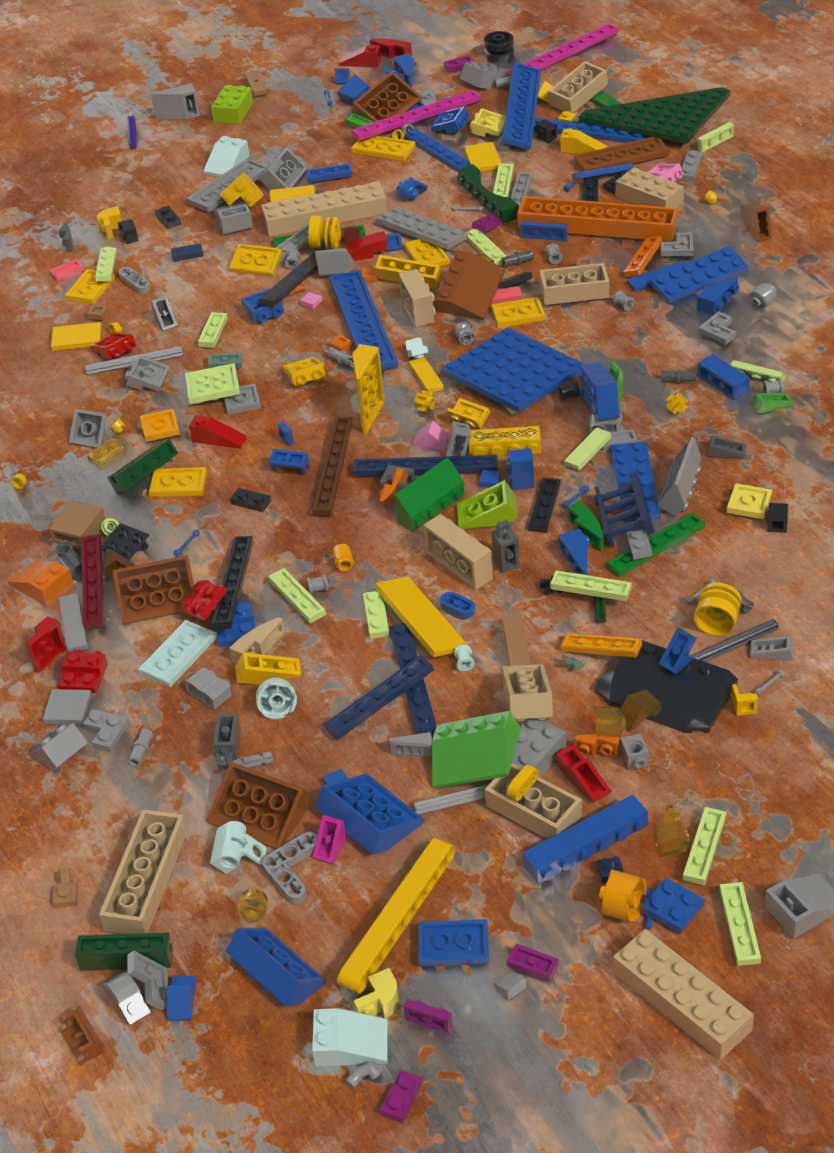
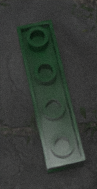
(142, 465)
(111, 950)

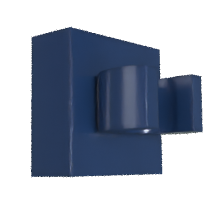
(606, 865)

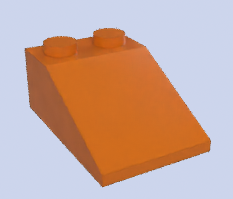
(43, 581)

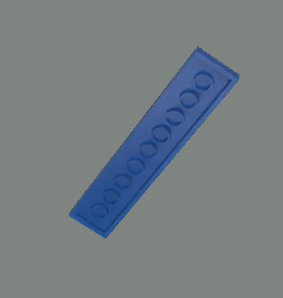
(521, 106)
(362, 315)

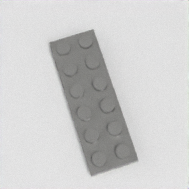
(208, 196)
(422, 228)

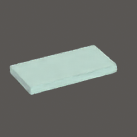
(177, 653)

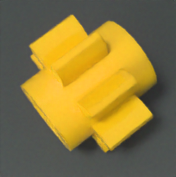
(424, 401)
(677, 403)

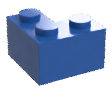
(520, 469)

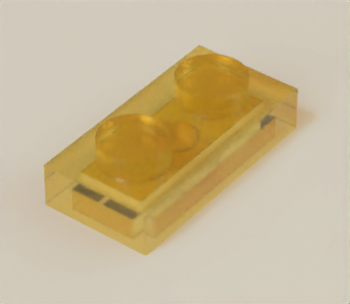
(106, 452)

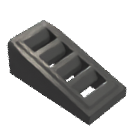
(725, 448)

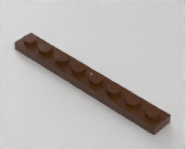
(332, 466)

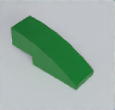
(585, 520)

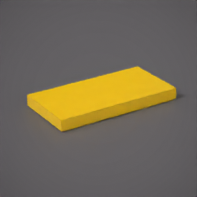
(384, 147)

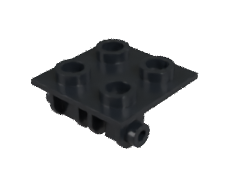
(126, 541)

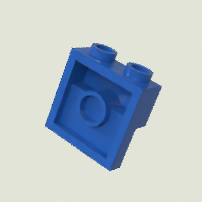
(450, 120)
(260, 312)
(242, 624)

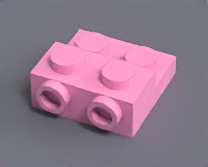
(670, 172)

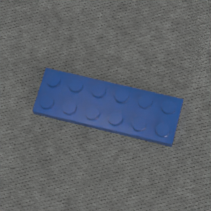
(698, 274)
(634, 458)

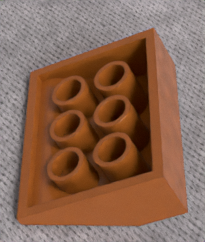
(386, 99)
(469, 286)
(153, 588)
(260, 802)

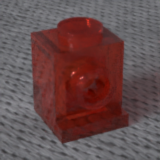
(350, 235)

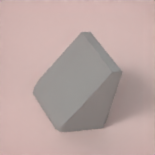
(510, 984)

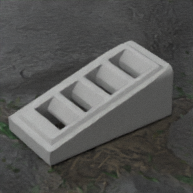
(784, 652)
(412, 745)

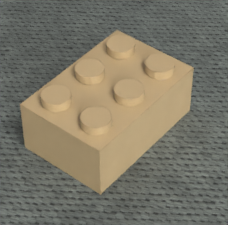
(417, 297)

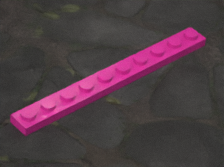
(572, 47)
(415, 115)

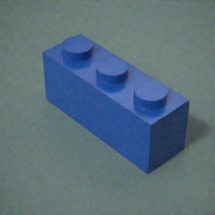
(723, 377)

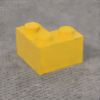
(243, 187)

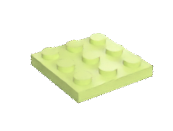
(212, 383)

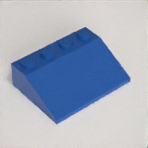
(369, 812)

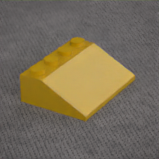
(368, 383)

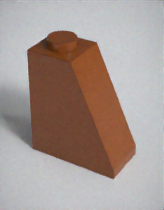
(757, 221)

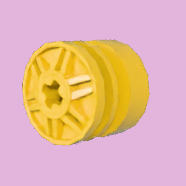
(322, 232)
(717, 609)

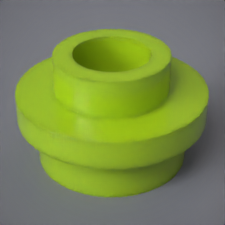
(109, 521)

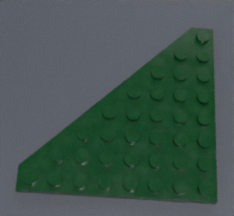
(666, 117)

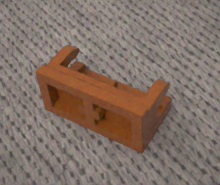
(80, 1036)

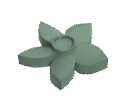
(573, 663)

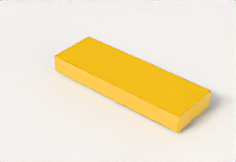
(426, 375)

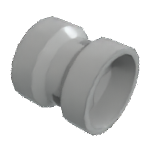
(464, 333)

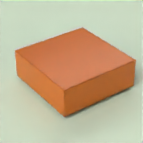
(369, 274)
(340, 343)

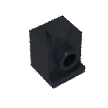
(546, 130)
(128, 231)

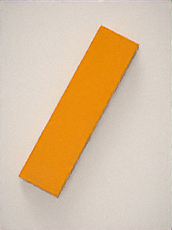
(601, 645)

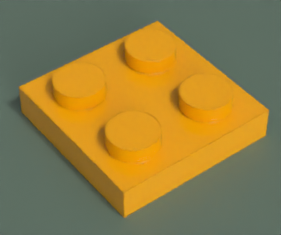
(159, 425)

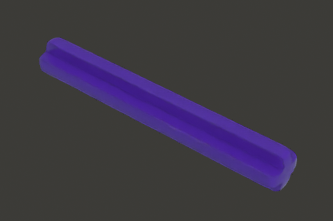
(132, 132)

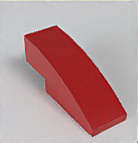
(392, 48)
(367, 245)
(582, 773)

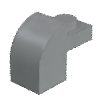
(127, 996)

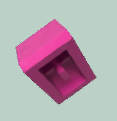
(329, 839)

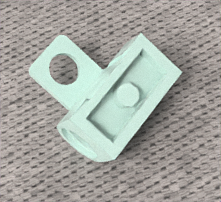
(232, 844)

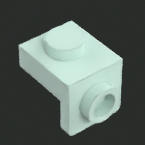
(416, 348)

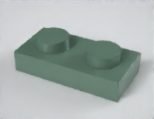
(224, 359)

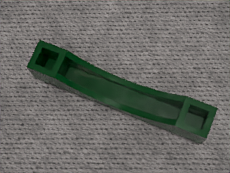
(501, 207)

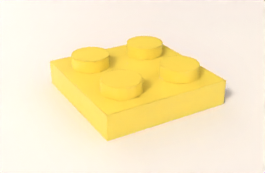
(749, 501)

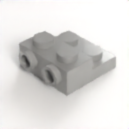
(146, 374)

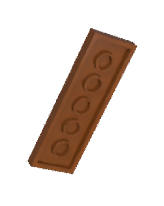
(622, 154)

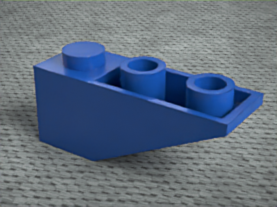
(715, 296)

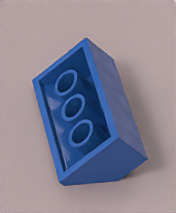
(274, 965)

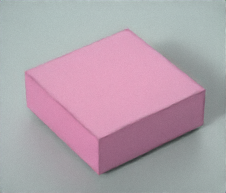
(311, 300)

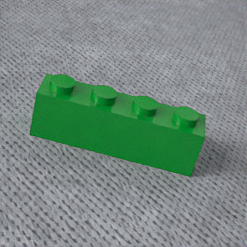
(428, 495)

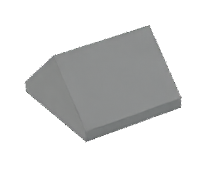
(334, 261)

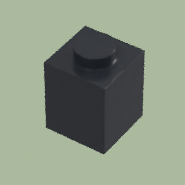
(777, 517)

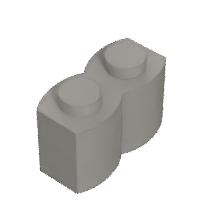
(208, 688)

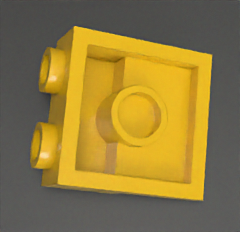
(304, 371)

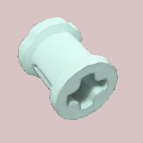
(463, 655)

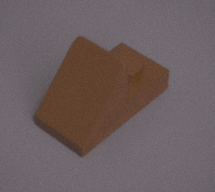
(114, 561)

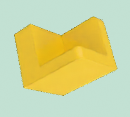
(543, 90)
(744, 703)

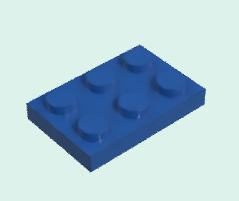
(453, 942)

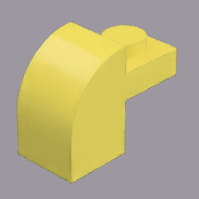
(383, 995)

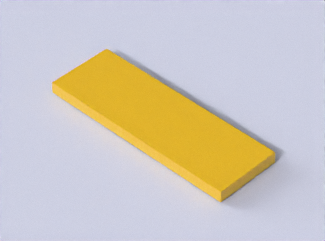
(420, 616)

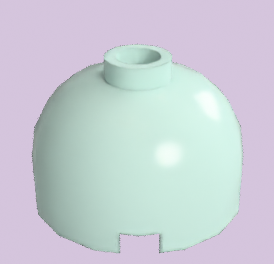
(276, 698)

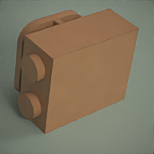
(76, 522)

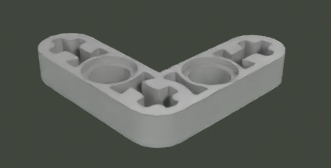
(283, 867)

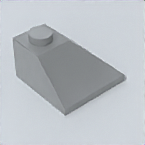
(88, 428)

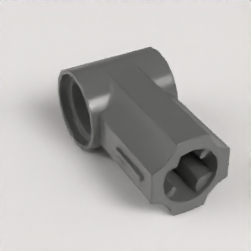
(69, 558)

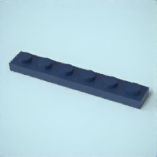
(378, 697)

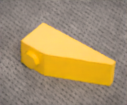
(577, 142)
(258, 668)

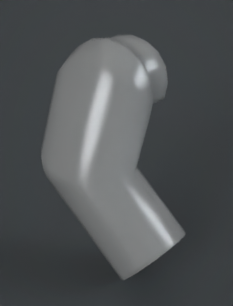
(361, 1071)

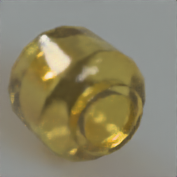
(252, 905)

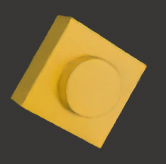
(567, 116)

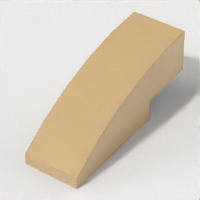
(258, 640)

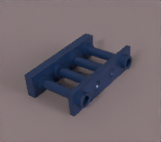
(640, 509)

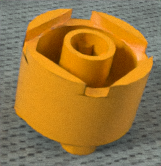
(622, 896)

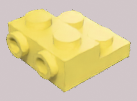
(487, 122)

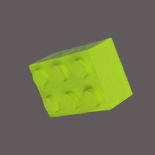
(232, 104)

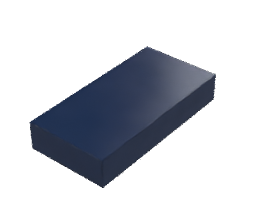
(187, 252)

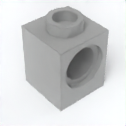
(634, 751)

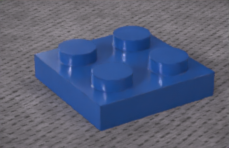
(673, 905)

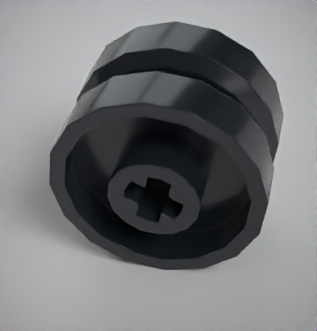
(499, 46)

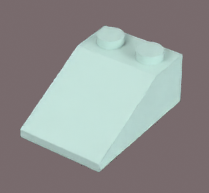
(226, 155)
(348, 1038)

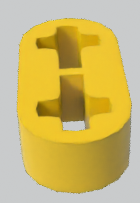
(522, 782)

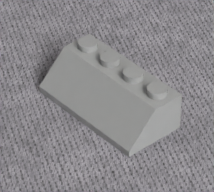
(681, 479)

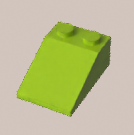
(488, 507)

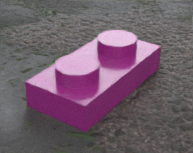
(457, 63)
(486, 223)
(532, 962)
(428, 1016)
(401, 1096)

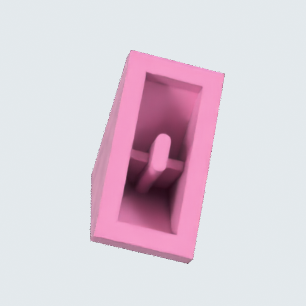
(431, 437)

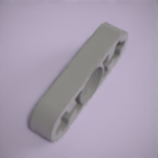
(140, 284)

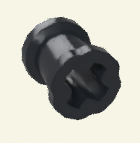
(569, 390)

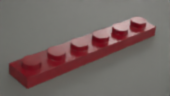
(92, 582)

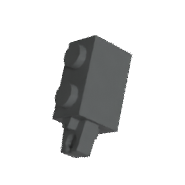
(505, 547)
(226, 739)

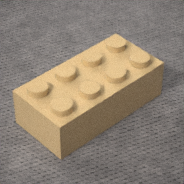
(578, 87)
(648, 190)
(574, 284)
(458, 551)
(527, 692)
(542, 809)

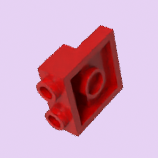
(114, 345)
(202, 600)
(46, 643)
(82, 671)

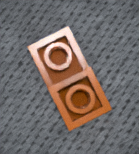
(387, 493)
(592, 743)

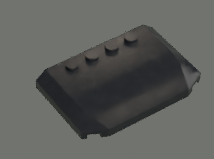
(687, 699)

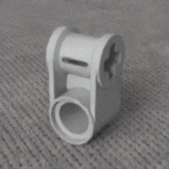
(606, 424)

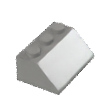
(283, 171)

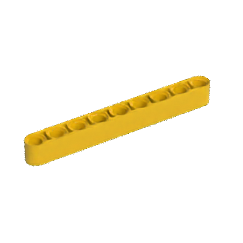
(396, 915)

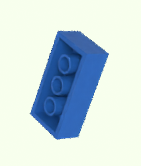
(599, 390)

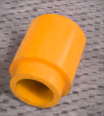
(342, 557)

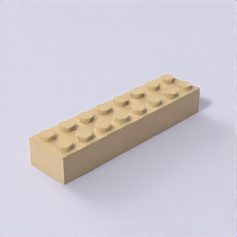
(345, 203)

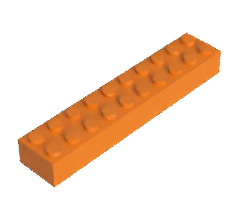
(601, 217)

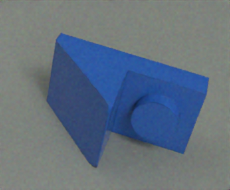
(677, 653)
(181, 998)

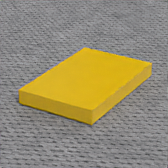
(483, 156)
(291, 193)
(426, 252)
(255, 260)
(86, 288)
(518, 312)
(76, 336)
(178, 482)

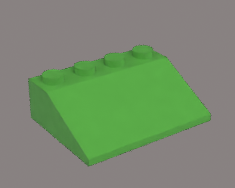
(474, 749)

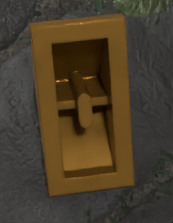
(638, 708)

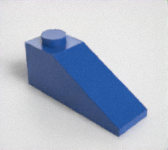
(405, 65)
(575, 550)

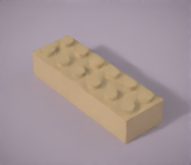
(143, 873)
(683, 994)

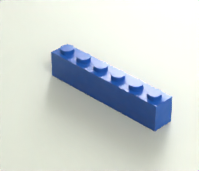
(585, 839)

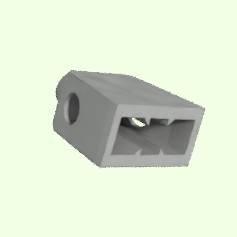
(458, 436)

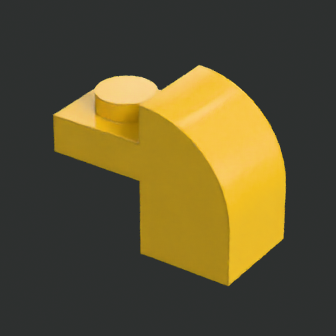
(108, 220)

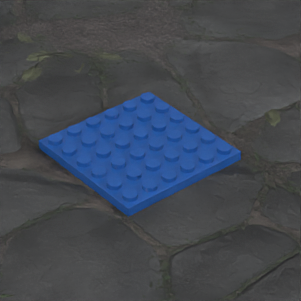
(512, 369)

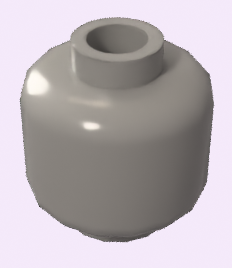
(763, 294)

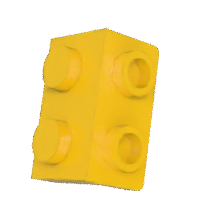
(469, 413)

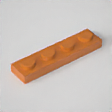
(642, 256)

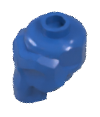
(410, 188)

